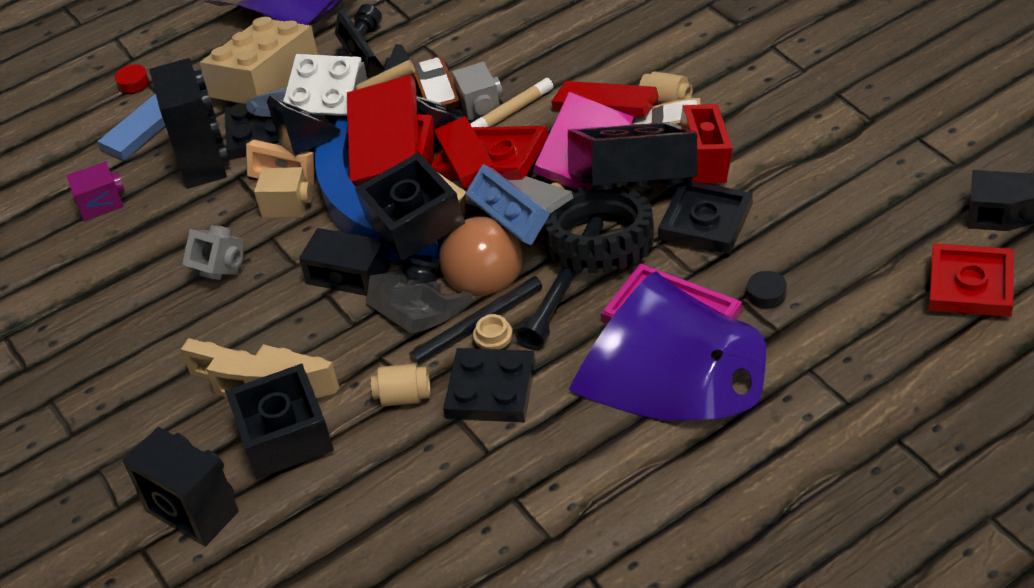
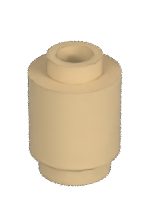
(669, 86)
(401, 384)

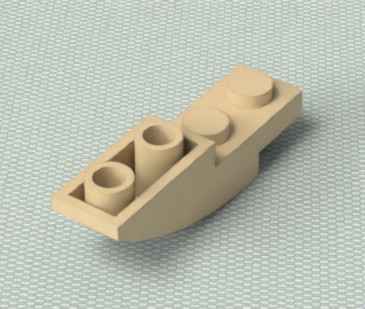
(233, 368)

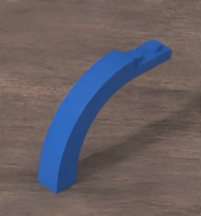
(340, 193)

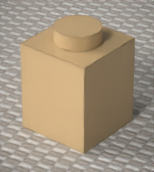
(283, 192)

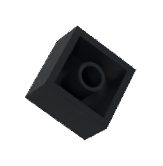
(410, 206)
(279, 420)
(182, 485)

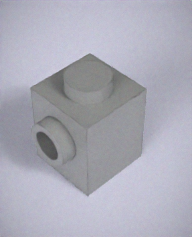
(477, 90)

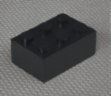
(187, 118)
(632, 154)

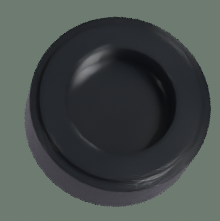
(767, 289)

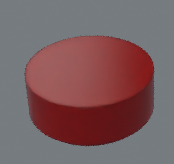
(132, 78)

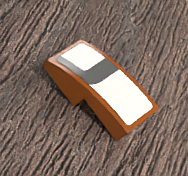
(435, 82)

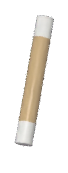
(514, 104)

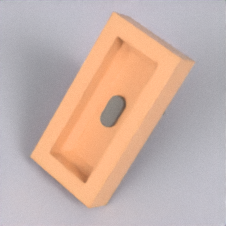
(270, 155)

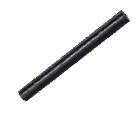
(468, 324)

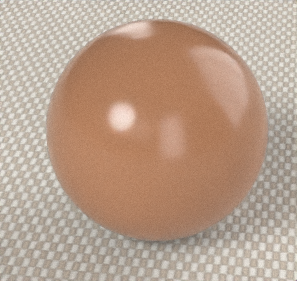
(480, 257)

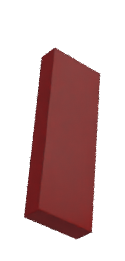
(624, 98)
(463, 149)

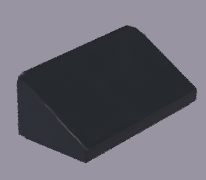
(356, 45)

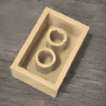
(256, 59)

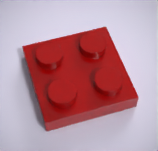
(972, 280)

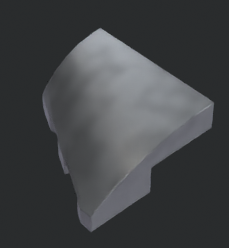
(412, 301)

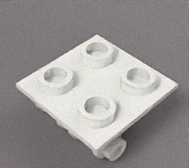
(322, 83)

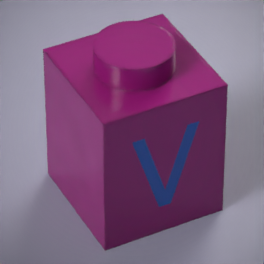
(96, 190)

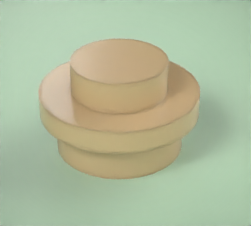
(492, 332)

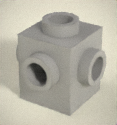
(213, 252)

